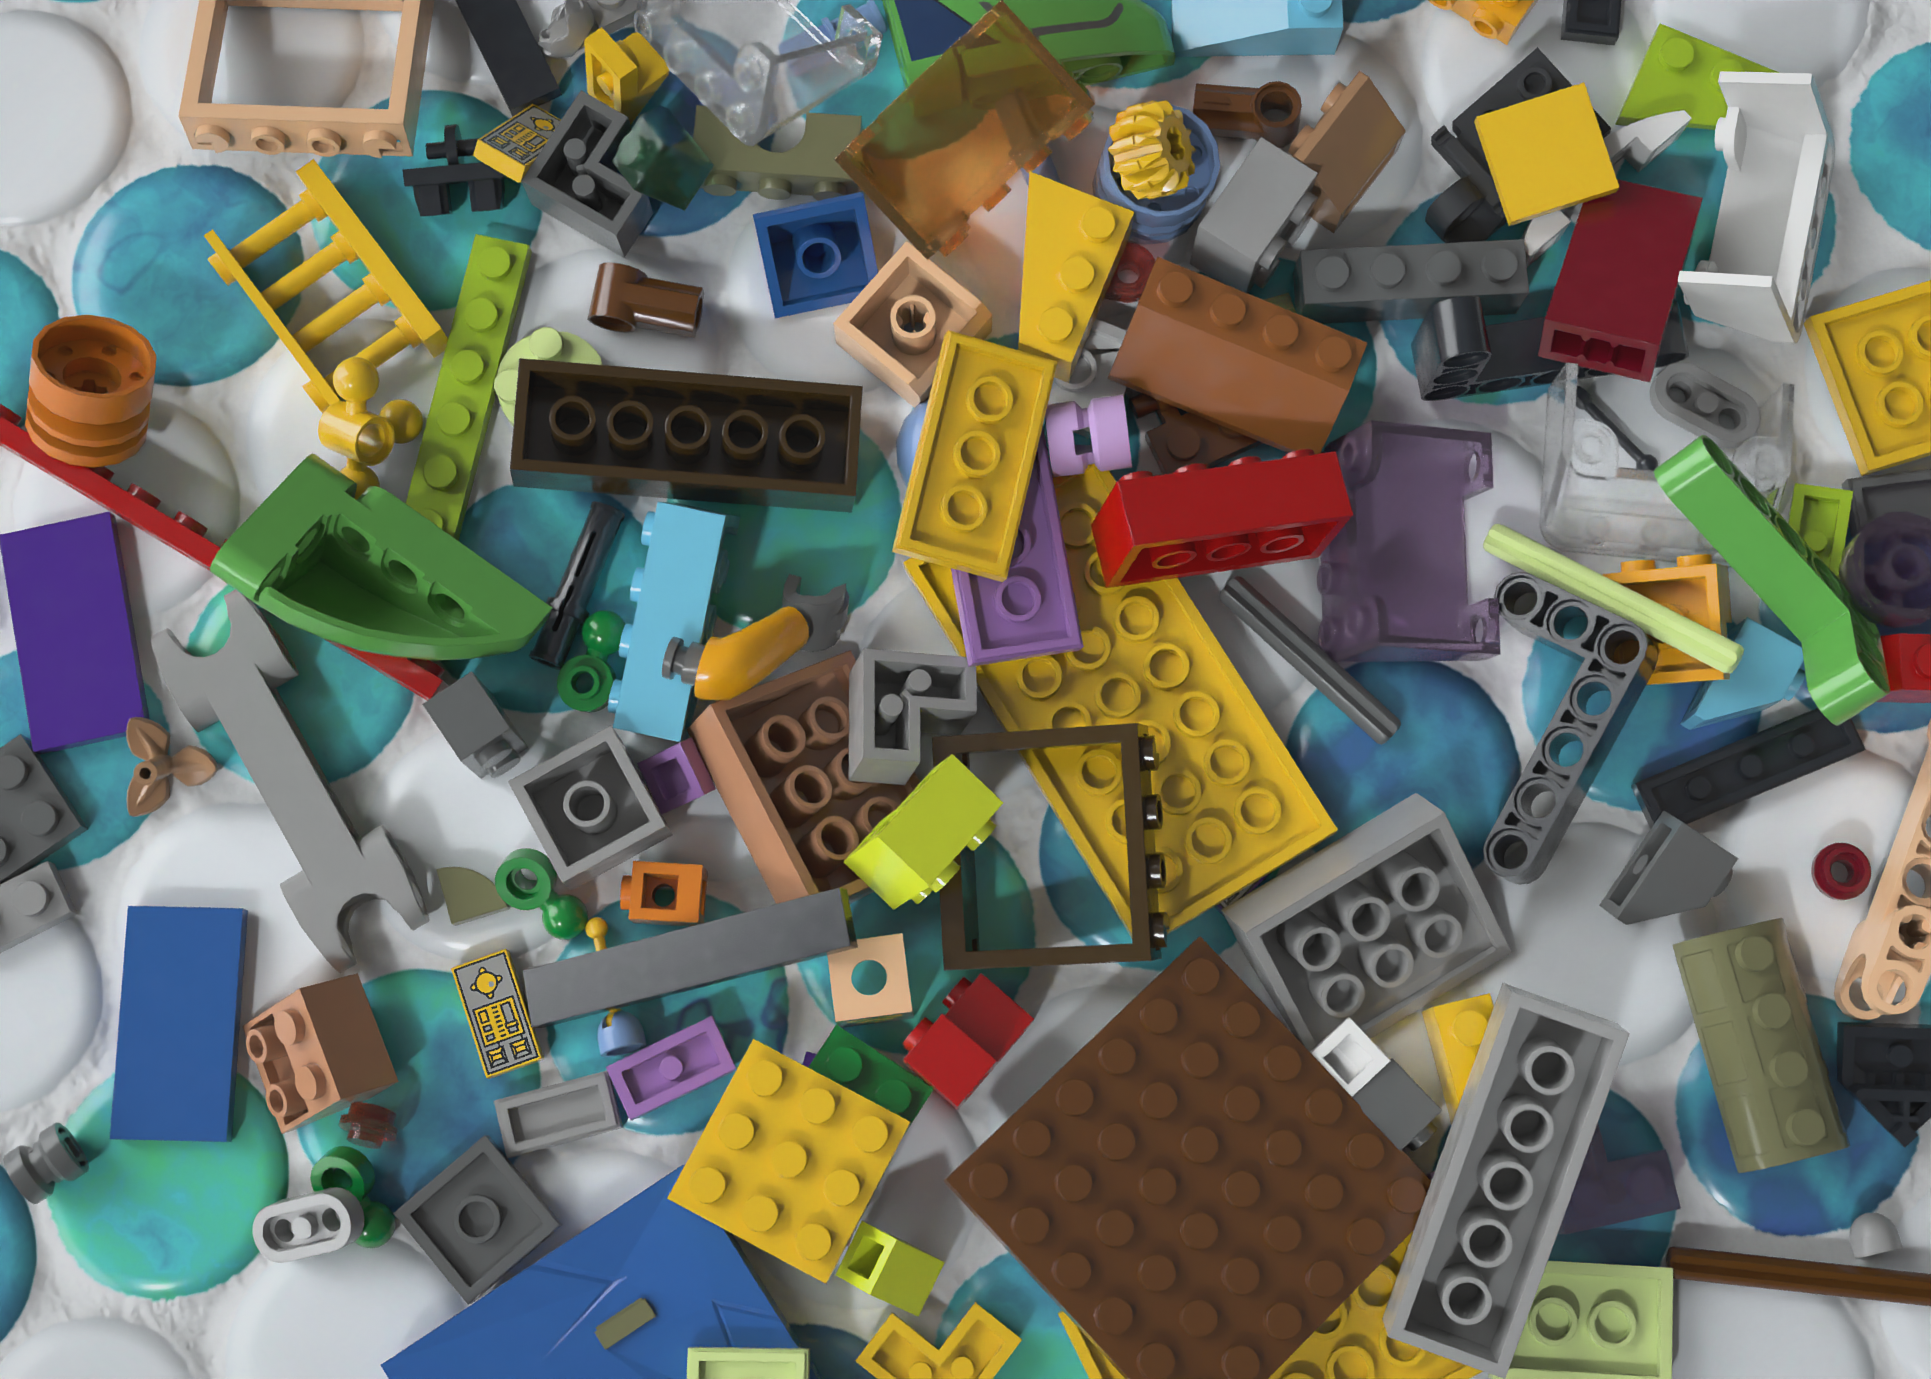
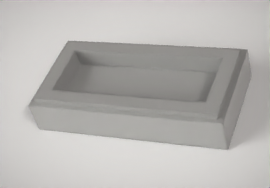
(558, 1114)

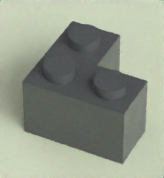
(579, 181)

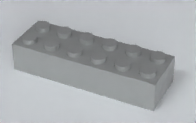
(1504, 1180)

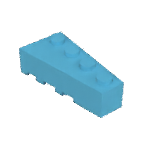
(673, 601)

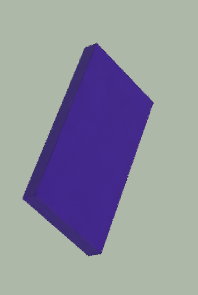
(73, 632)

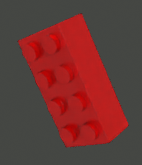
(1220, 517)

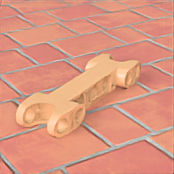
(1896, 935)

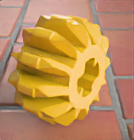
(1152, 149)

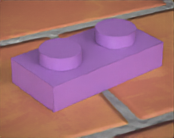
(671, 1068)

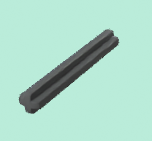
(1309, 660)

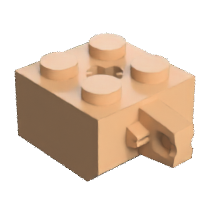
(902, 293)

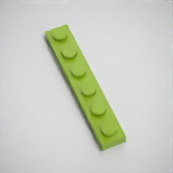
(466, 381)

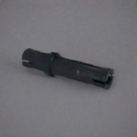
(577, 585)

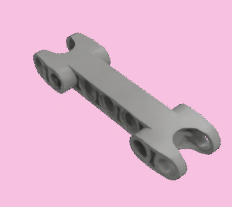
(336, 863)

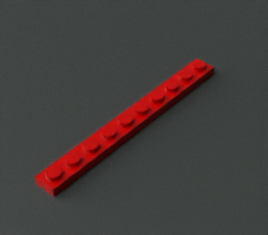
(187, 538)

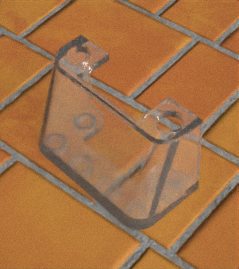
(757, 58)

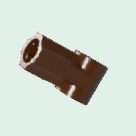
(1240, 110)
(630, 299)

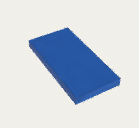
(179, 1024)

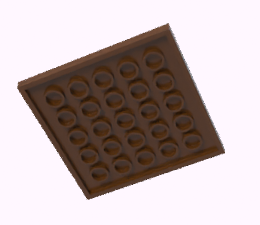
(1194, 1183)

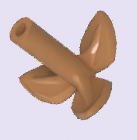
(150, 783)

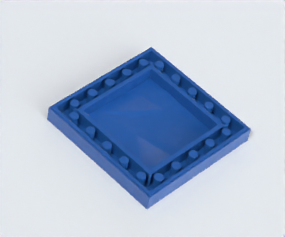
(548, 1313)

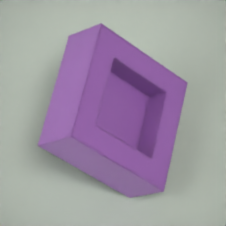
(676, 776)

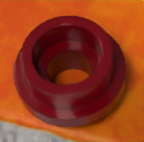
(1857, 867)

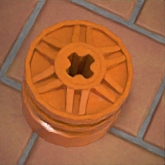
(90, 390)

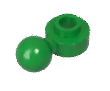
(602, 637)
(562, 915)
(331, 1173)

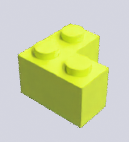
(918, 841)

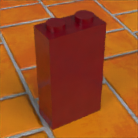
(1620, 280)

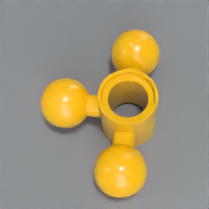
(360, 434)

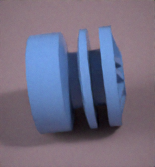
(1170, 215)

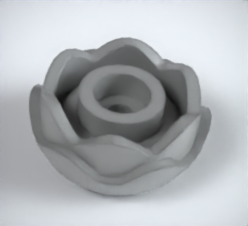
(567, 29)

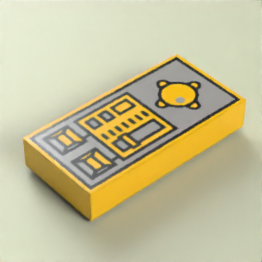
(516, 142)
(497, 1013)

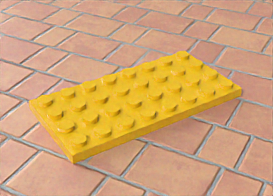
(1149, 659)

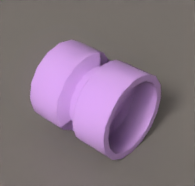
(1108, 436)

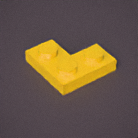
(971, 1351)

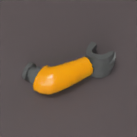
(748, 656)

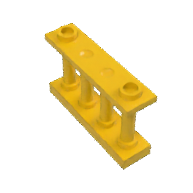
(349, 243)

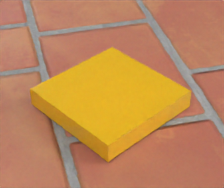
(1546, 154)

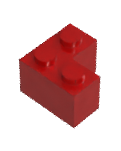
(967, 1040)

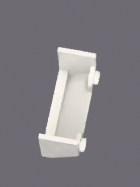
(1769, 207)

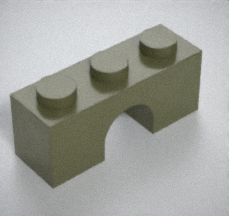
(776, 175)

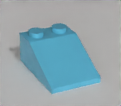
(1256, 27)

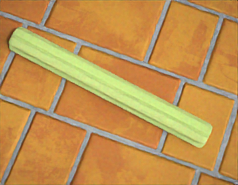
(1597, 589)

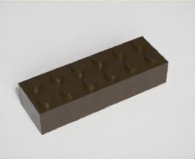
(685, 435)

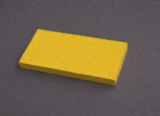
(975, 456)

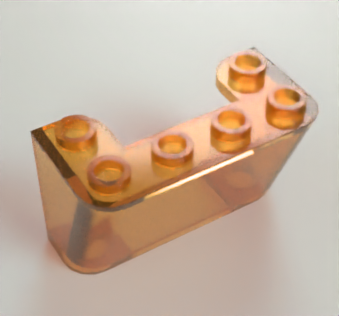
(967, 130)

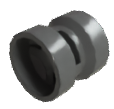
(51, 1160)

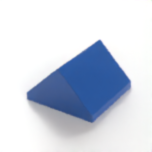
(816, 253)

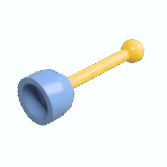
(619, 1030)

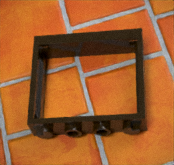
(1145, 866)

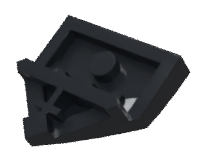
(1888, 1073)

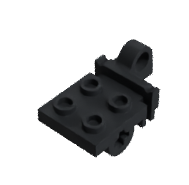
(1471, 205)

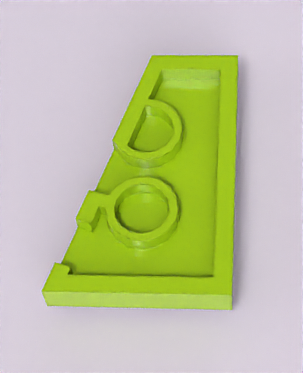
(1681, 76)

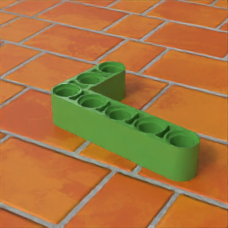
(1838, 644)

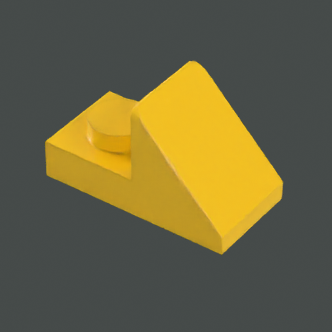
(623, 71)

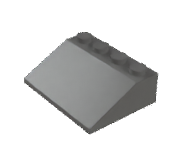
(1369, 925)

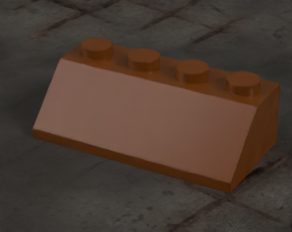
(1236, 359)

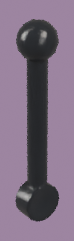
(1643, 461)

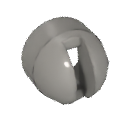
(1873, 1235)

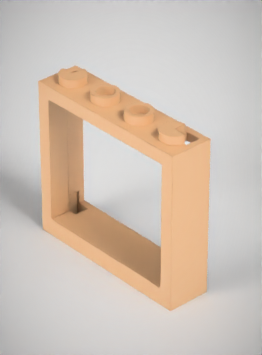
(300, 128)

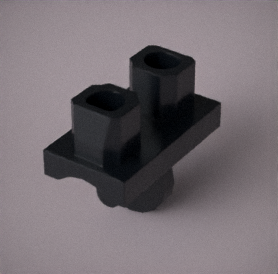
(432, 183)

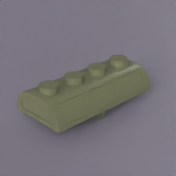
(1760, 1046)

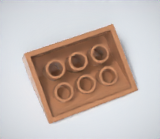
(786, 779)

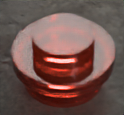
(369, 1125)

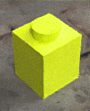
(889, 1268)

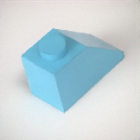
(1762, 678)

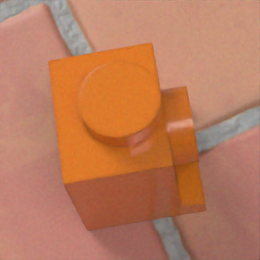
(690, 890)

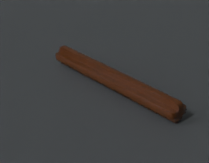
(1800, 1276)

